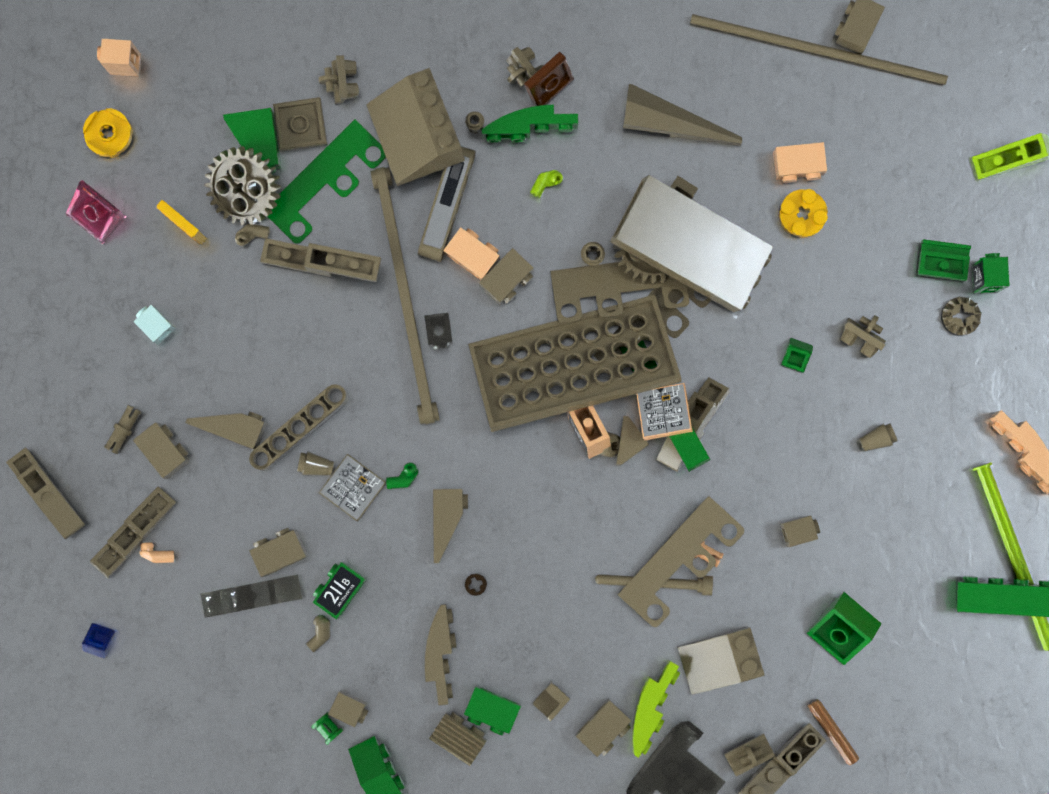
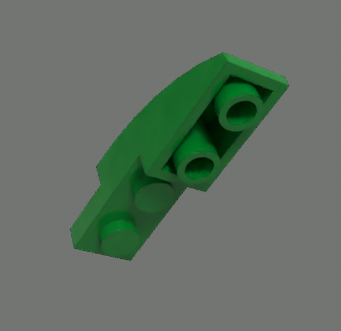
(518, 124)

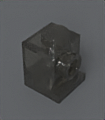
(438, 320)

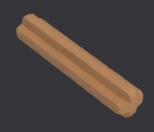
(833, 732)

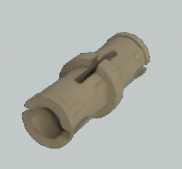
(122, 429)

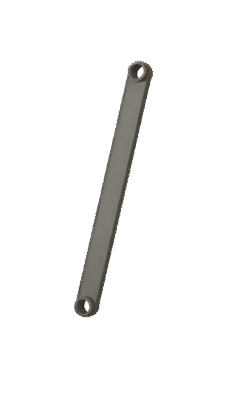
(427, 410)

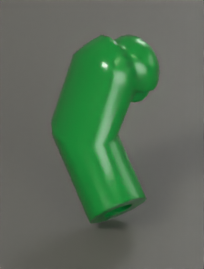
(405, 479)

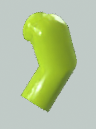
(544, 180)

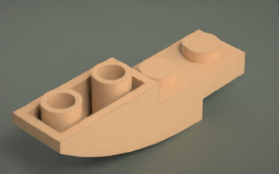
(1024, 438)

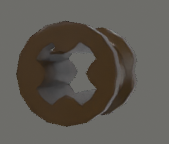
(468, 581)

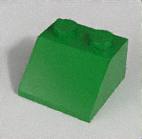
(844, 628)

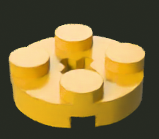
(102, 120)
(808, 200)

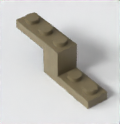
(321, 260)

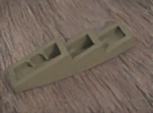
(133, 532)

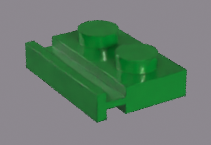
(944, 260)

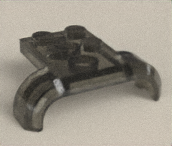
(675, 769)

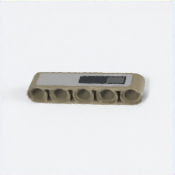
(445, 207)
(287, 432)

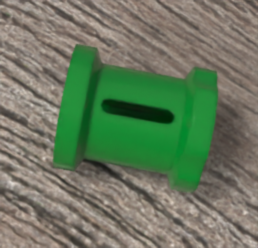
(335, 731)

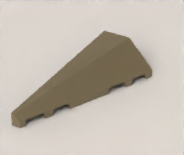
(654, 114)

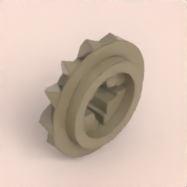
(955, 324)

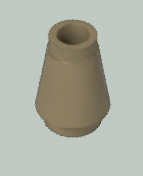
(592, 248)
(878, 438)
(314, 465)

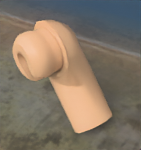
(156, 556)

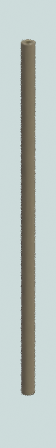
(819, 49)

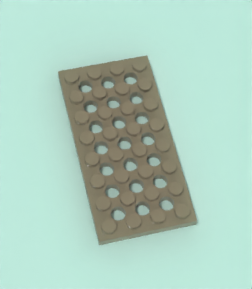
(571, 397)

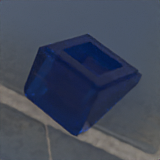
(98, 640)

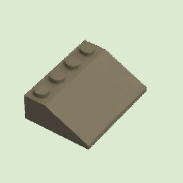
(415, 128)

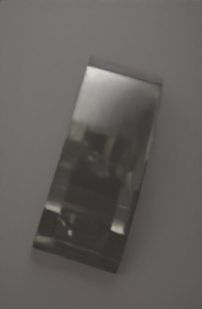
(251, 596)

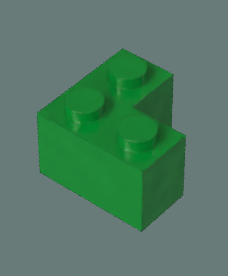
(373, 770)

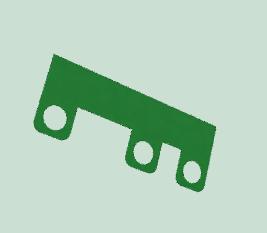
(321, 171)

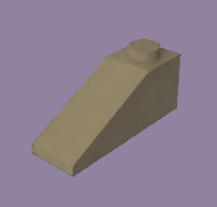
(234, 427)
(447, 514)

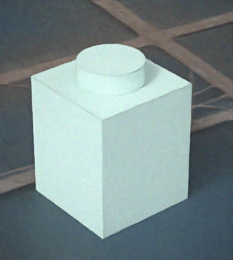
(153, 324)

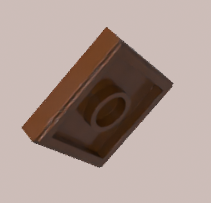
(549, 80)

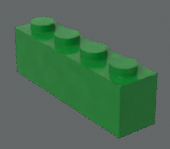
(1003, 598)

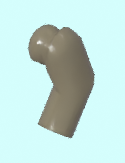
(322, 633)

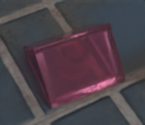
(94, 213)

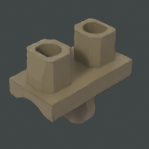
(521, 66)
(336, 78)
(872, 341)
(749, 755)

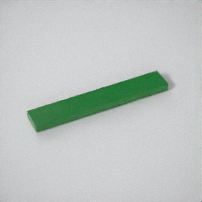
(686, 444)

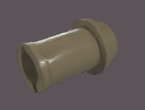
(477, 117)

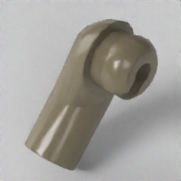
(249, 232)

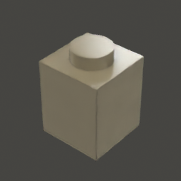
(800, 531)
(348, 709)

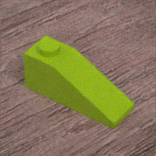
(1012, 156)

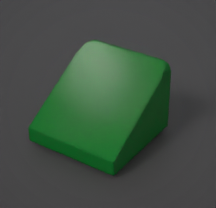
(797, 355)

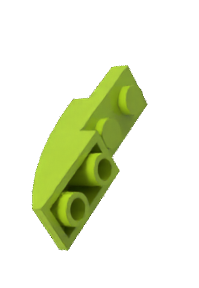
(646, 717)

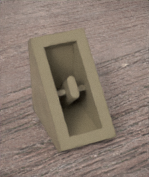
(630, 441)

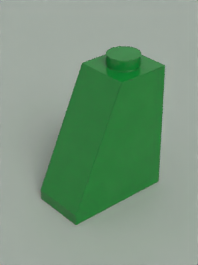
(257, 131)

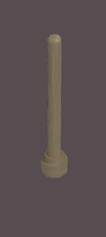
(702, 585)

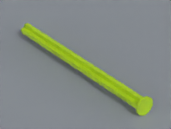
(1010, 541)

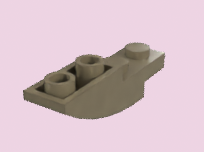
(702, 408)
(45, 493)
(439, 643)
(786, 763)

